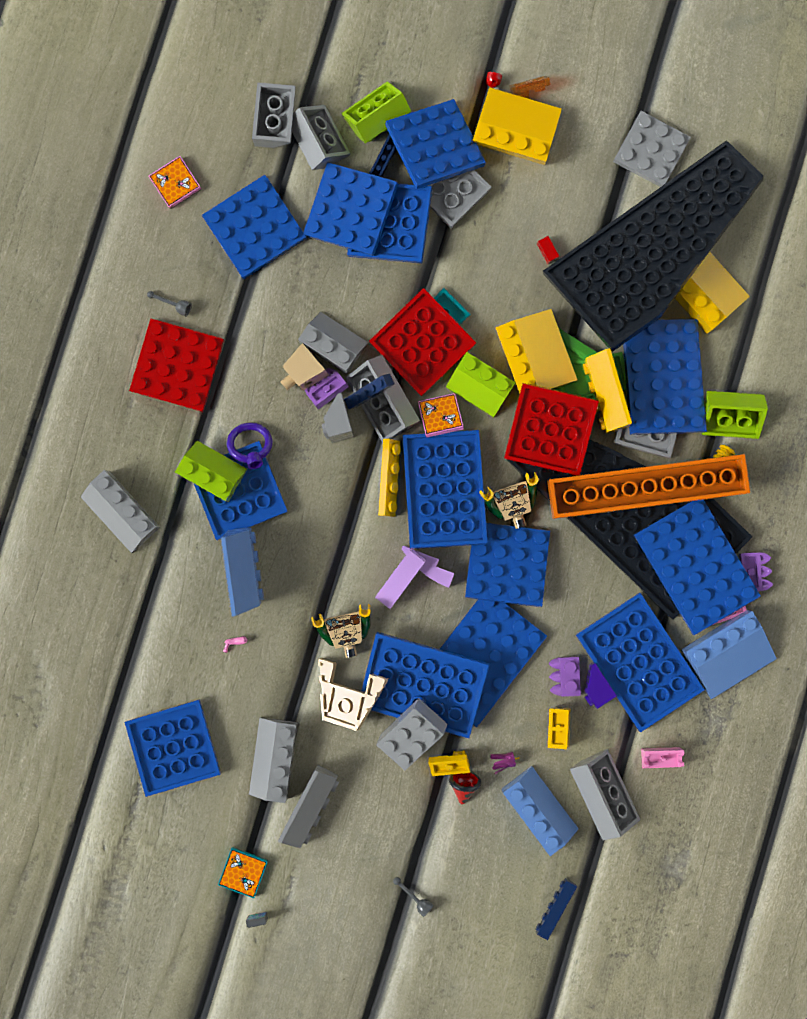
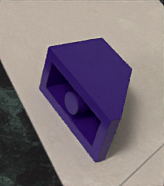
(597, 688)

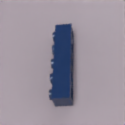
(384, 158)
(369, 391)
(556, 908)

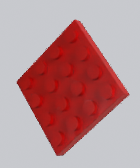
(422, 342)
(176, 365)
(551, 429)

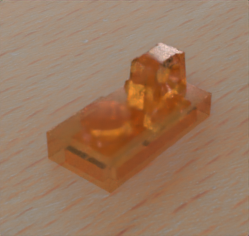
(522, 88)

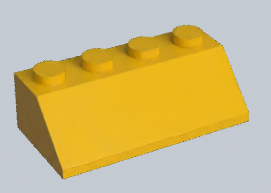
(608, 390)

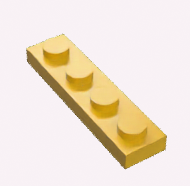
(389, 478)

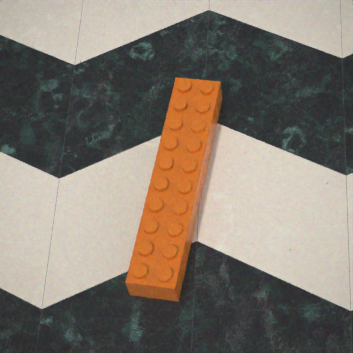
(648, 486)

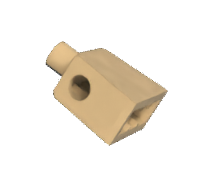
(303, 369)

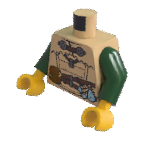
(513, 500)
(345, 629)

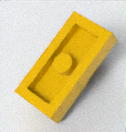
(449, 765)

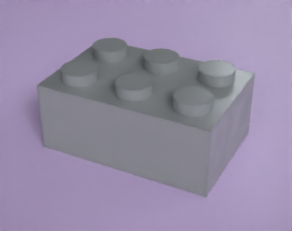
(411, 734)

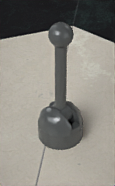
(182, 307)
(423, 905)

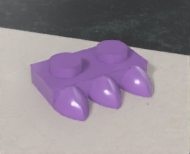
(326, 388)
(752, 565)
(567, 676)

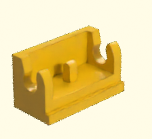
(559, 728)

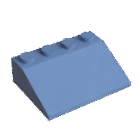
(241, 570)
(729, 653)

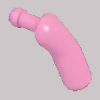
(236, 641)

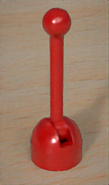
(493, 79)

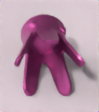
(508, 761)

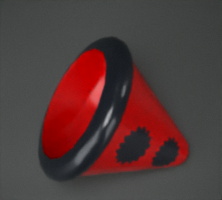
(464, 785)

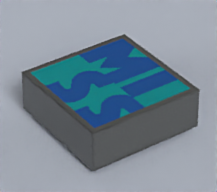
(257, 919)

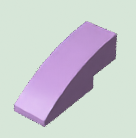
(430, 570)
(400, 578)

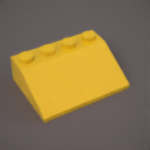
(517, 126)
(711, 294)
(536, 351)

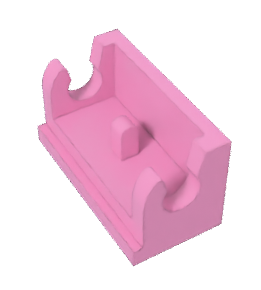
(662, 757)

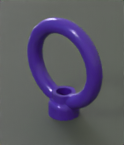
(253, 459)

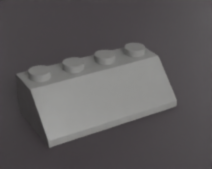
(388, 411)
(119, 511)
(273, 759)
(605, 795)
(308, 807)

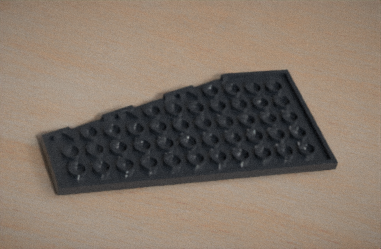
(645, 257)
(615, 530)

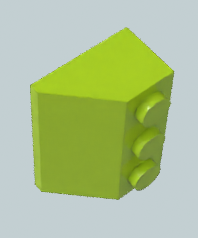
(370, 113)
(480, 384)
(734, 414)
(211, 471)

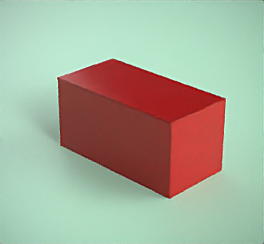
(548, 250)

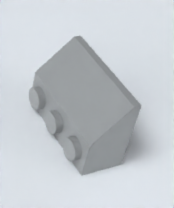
(273, 115)
(318, 136)
(332, 342)
(337, 423)

